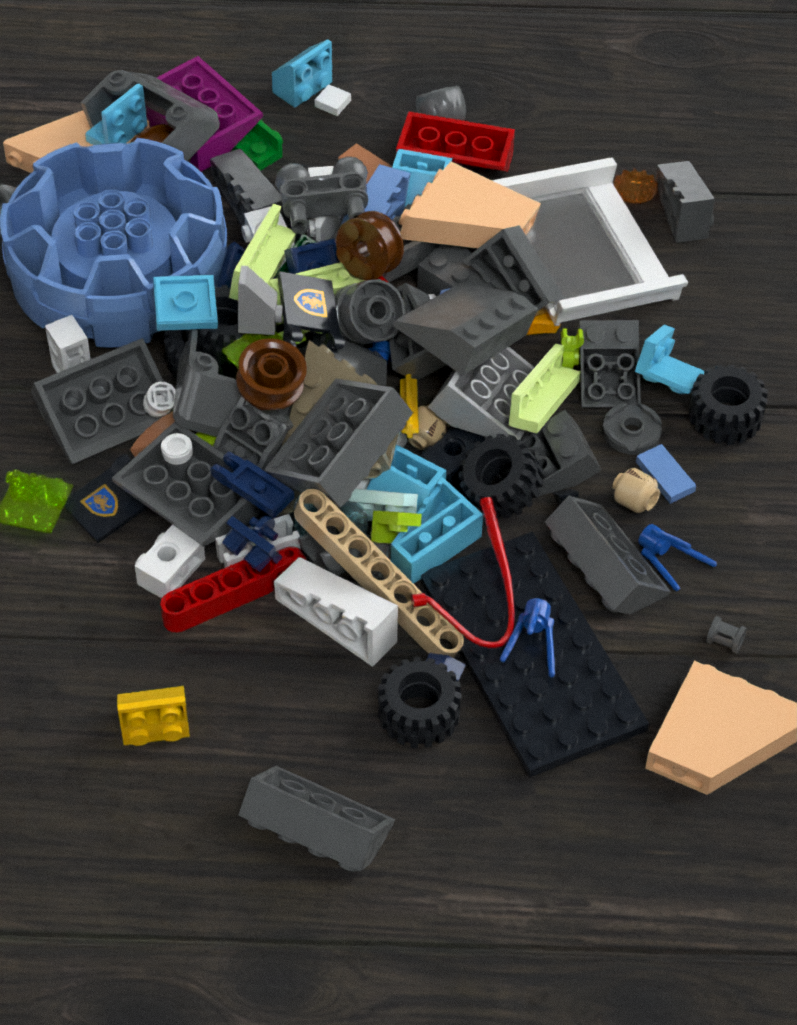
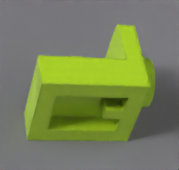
(389, 524)

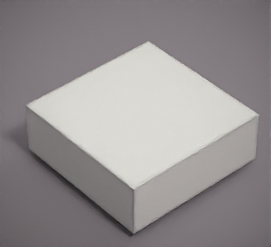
(332, 100)

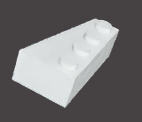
(339, 609)

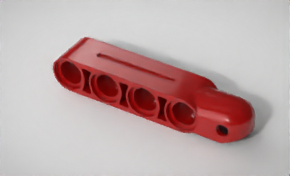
(220, 593)

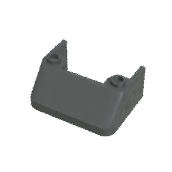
(190, 118)
(203, 395)

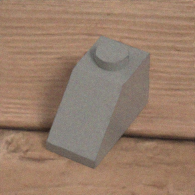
(257, 304)

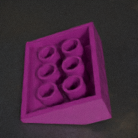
(205, 85)

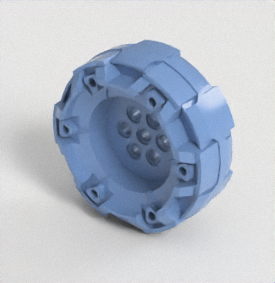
(100, 226)

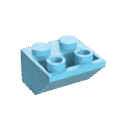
(304, 74)
(422, 169)
(409, 475)

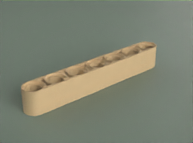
(374, 560)

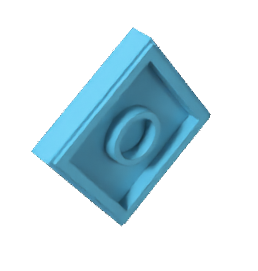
(185, 302)

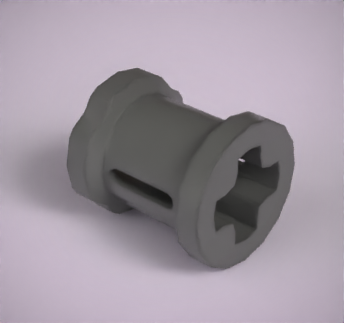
(719, 629)

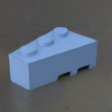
(387, 191)

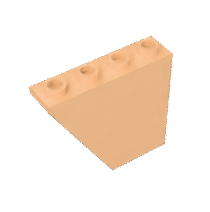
(32, 145)
(465, 210)
(720, 730)

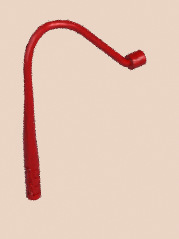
(496, 539)

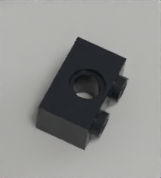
(451, 450)

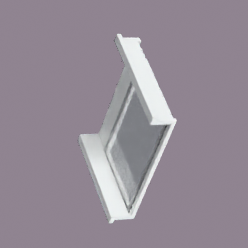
(591, 242)

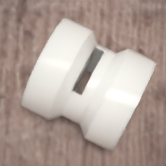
(155, 404)

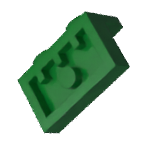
(261, 145)

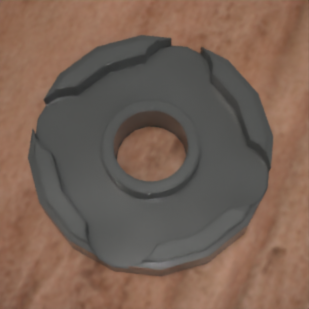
(632, 441)

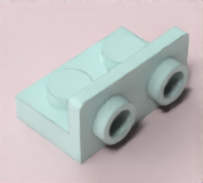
(384, 501)

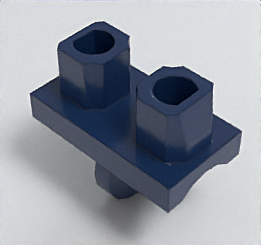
(262, 550)

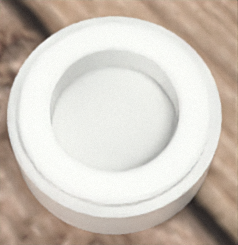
(176, 448)

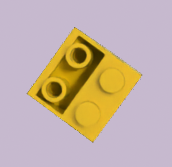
(153, 716)

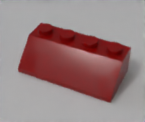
(458, 139)

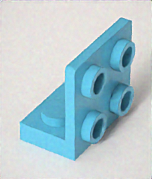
(121, 119)
(659, 367)

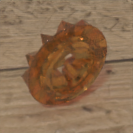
(633, 193)

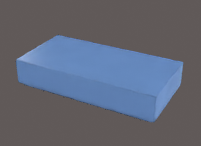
(671, 478)

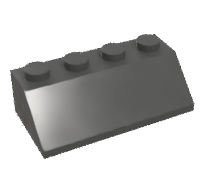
(605, 556)
(315, 818)

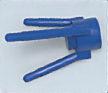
(658, 542)
(535, 619)

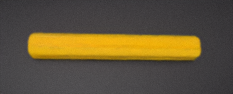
(409, 394)

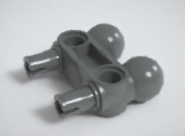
(322, 195)

